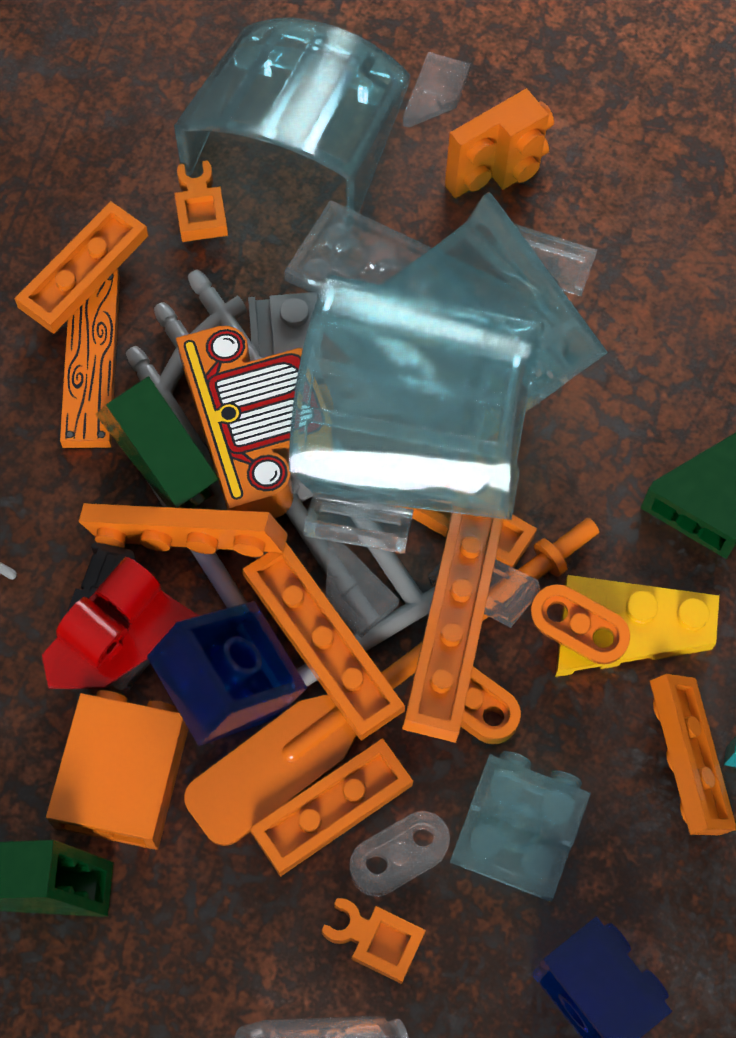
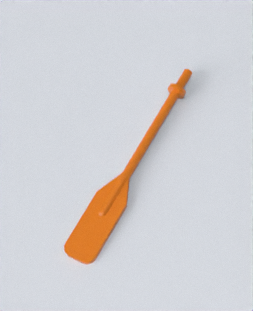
(314, 735)

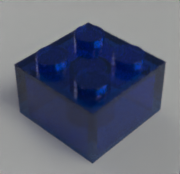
(226, 672)
(601, 986)

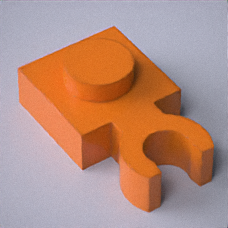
(200, 206)
(383, 942)

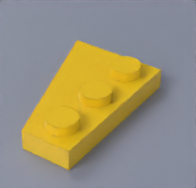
(658, 618)

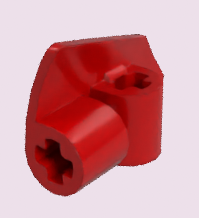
(111, 630)

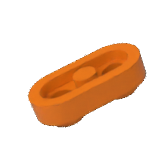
(581, 623)
(485, 697)

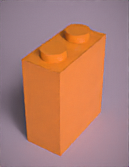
(118, 769)

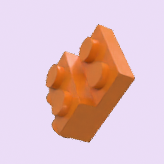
(499, 145)

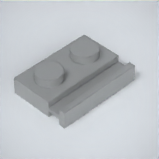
(280, 322)

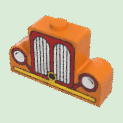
(243, 416)

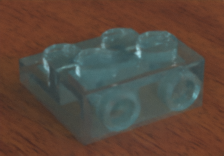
(521, 825)

